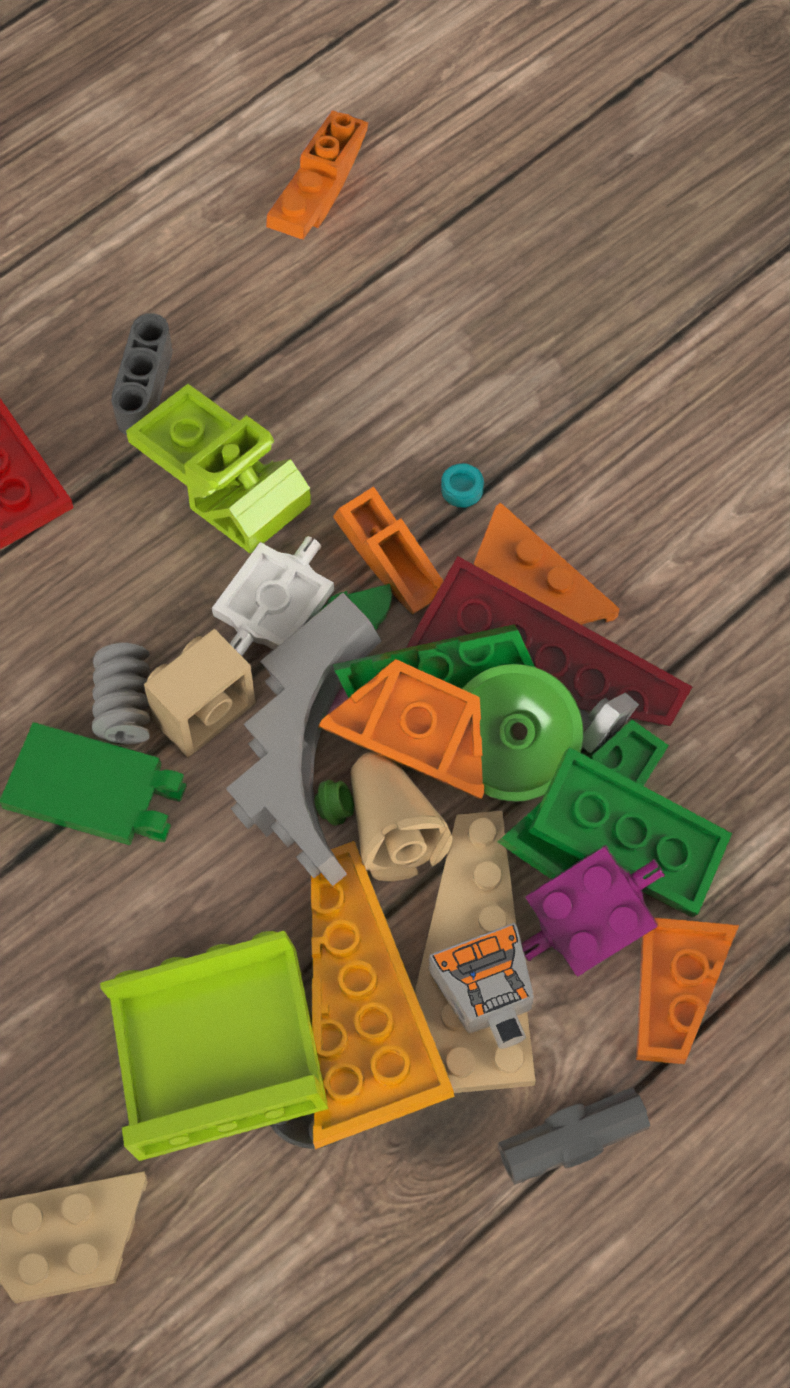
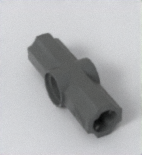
(573, 1135)

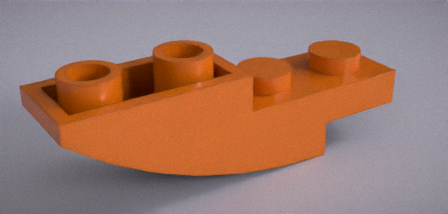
(320, 177)

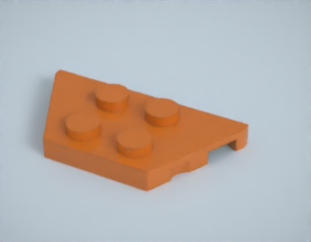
(532, 566)
(416, 724)

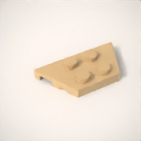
(67, 1236)

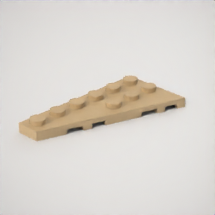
(470, 902)

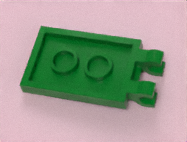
(90, 786)

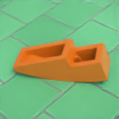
(389, 550)

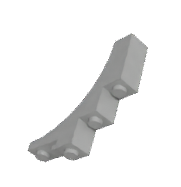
(286, 732)

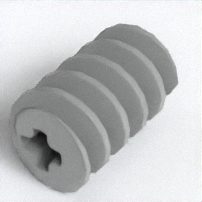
(120, 694)

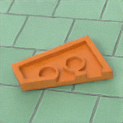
(676, 984)

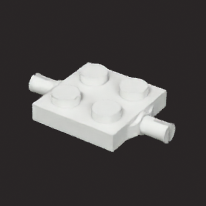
(273, 596)

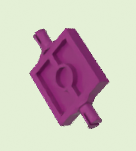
(591, 910)

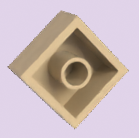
(200, 692)

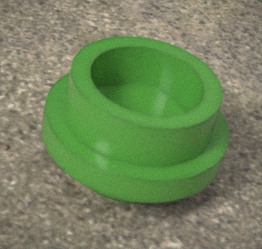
(334, 802)

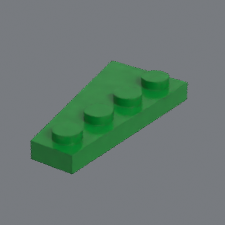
(451, 659)
(631, 753)

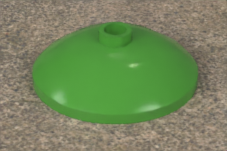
(523, 694)

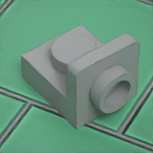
(605, 721)

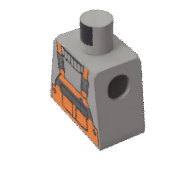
(486, 983)

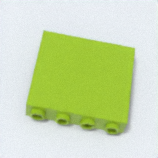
(214, 1045)

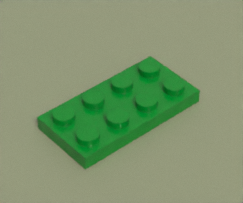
(599, 806)

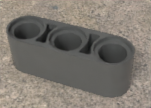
(142, 357)

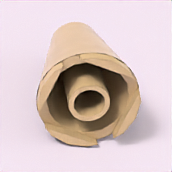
(395, 820)

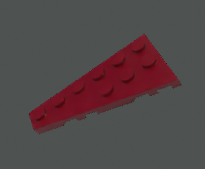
(575, 655)

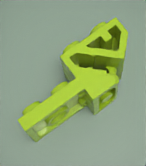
(221, 466)

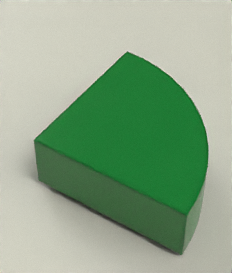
(373, 603)

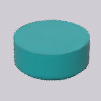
(462, 485)

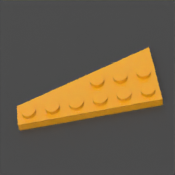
(365, 1013)

